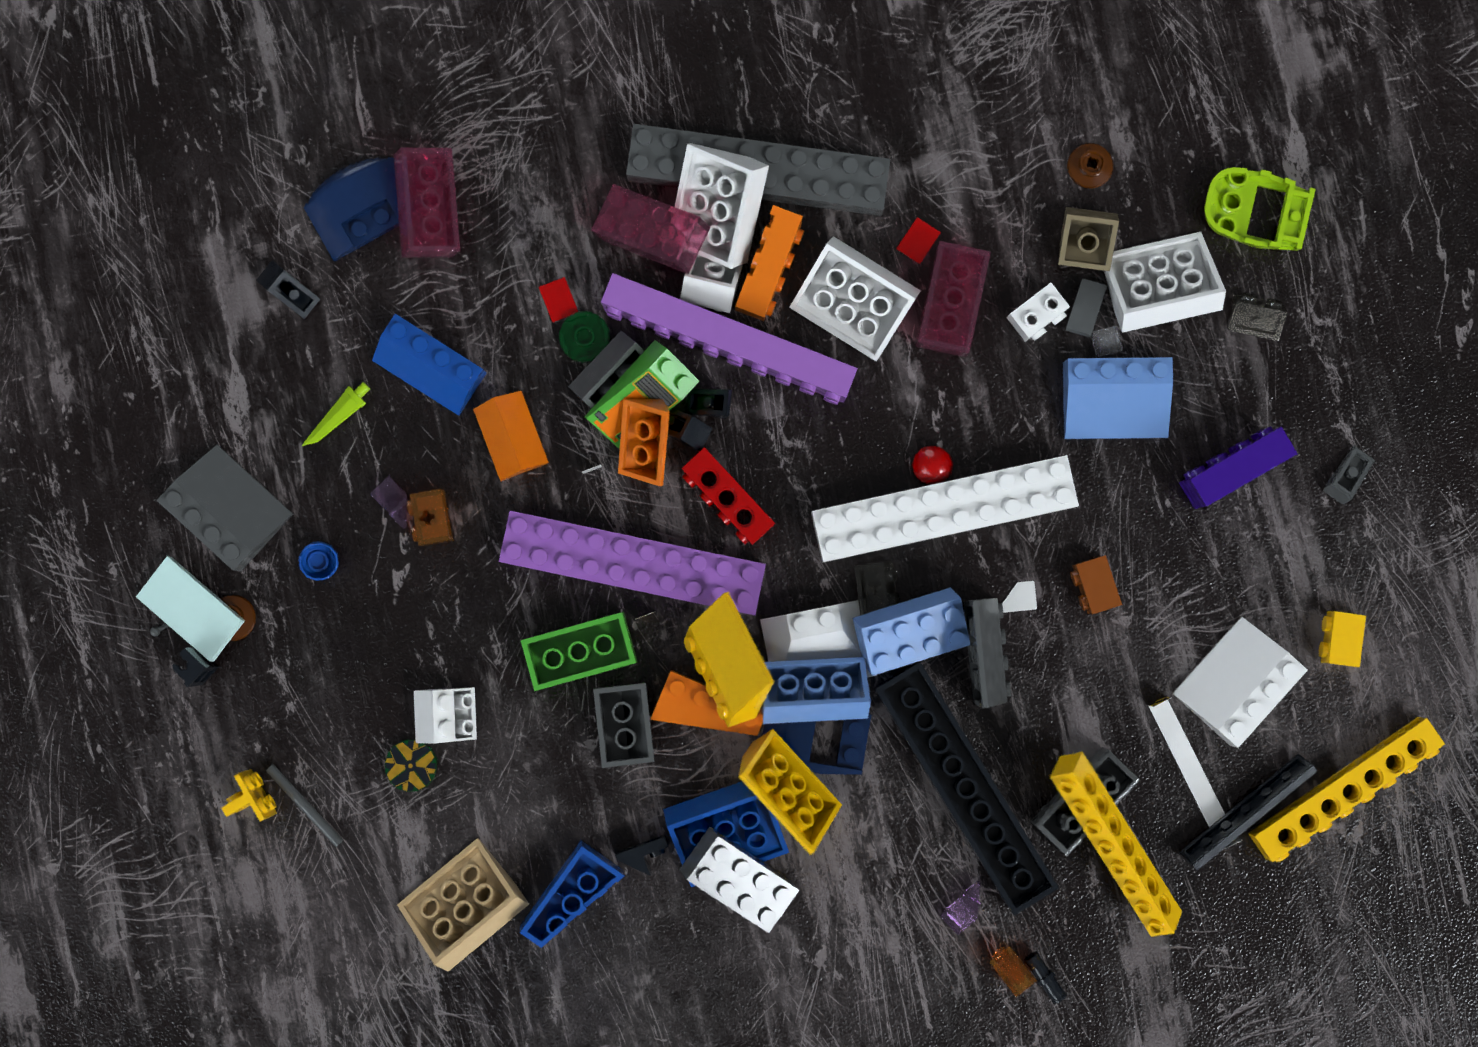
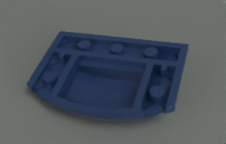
(355, 206)

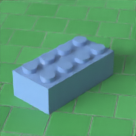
(911, 631)
(817, 690)

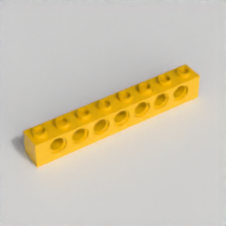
(1427, 746)
(1116, 844)

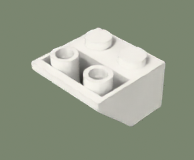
(445, 715)

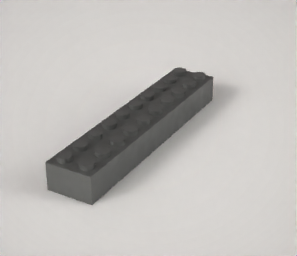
(794, 172)

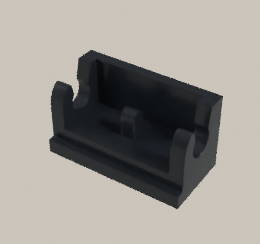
(198, 667)

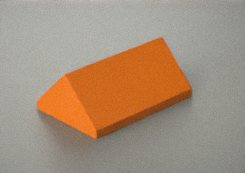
(510, 435)
(644, 439)

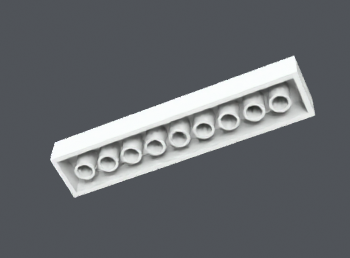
(944, 508)

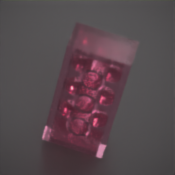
(426, 202)
(651, 228)
(953, 299)

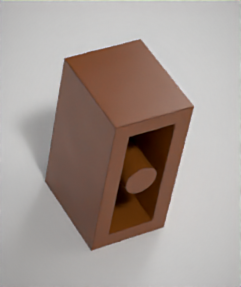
(1096, 585)

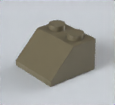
(1088, 238)

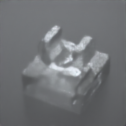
(1107, 341)

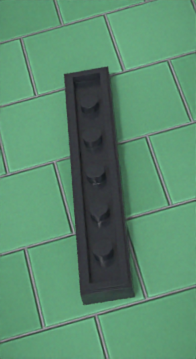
(1248, 811)

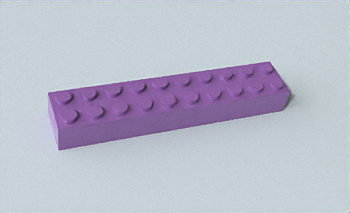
(728, 338)
(630, 562)

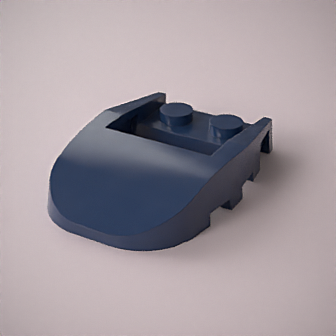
(851, 747)

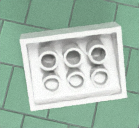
(727, 195)
(1164, 282)
(854, 298)
(1239, 682)

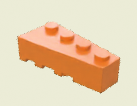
(770, 263)
(688, 703)

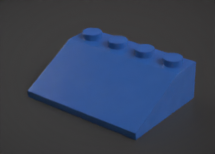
(733, 813)

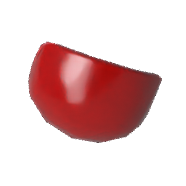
(932, 465)

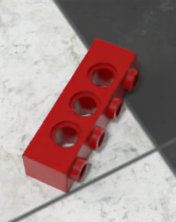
(705, 463)

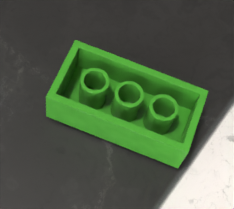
(579, 651)

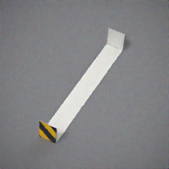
(1188, 762)

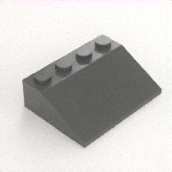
(225, 508)
(986, 653)

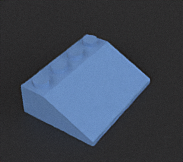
(1117, 397)

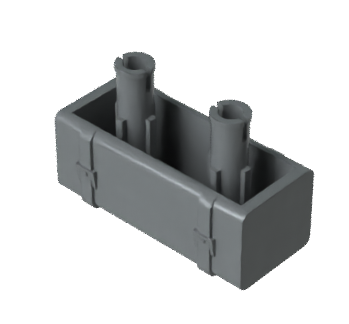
(1058, 821)

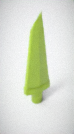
(345, 406)

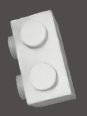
(1038, 312)

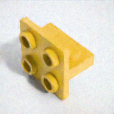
(251, 794)

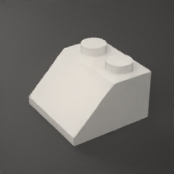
(711, 285)

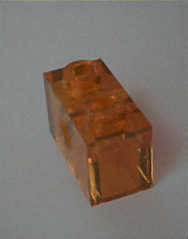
(440, 528)

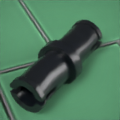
(1045, 977)

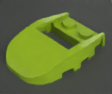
(1231, 204)

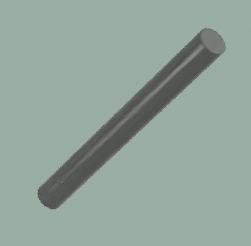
(304, 805)

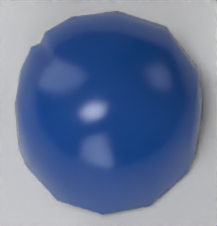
(318, 561)

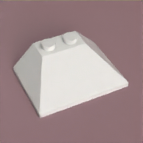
(813, 634)

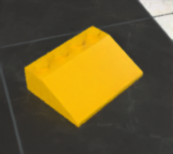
(729, 662)
(789, 789)

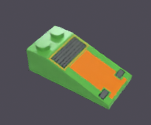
(652, 376)

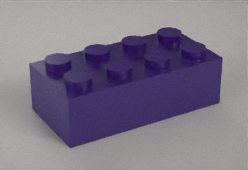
(1232, 470)

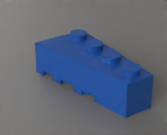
(571, 891)

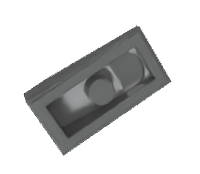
(1349, 475)

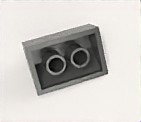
(606, 369)
(623, 725)

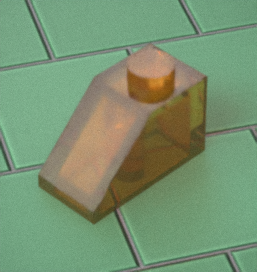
(1012, 970)

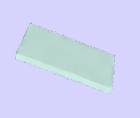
(190, 608)

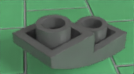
(1086, 308)

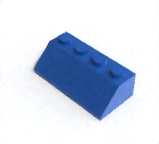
(427, 364)

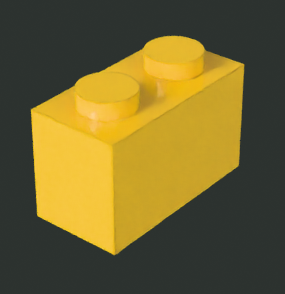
(1342, 638)

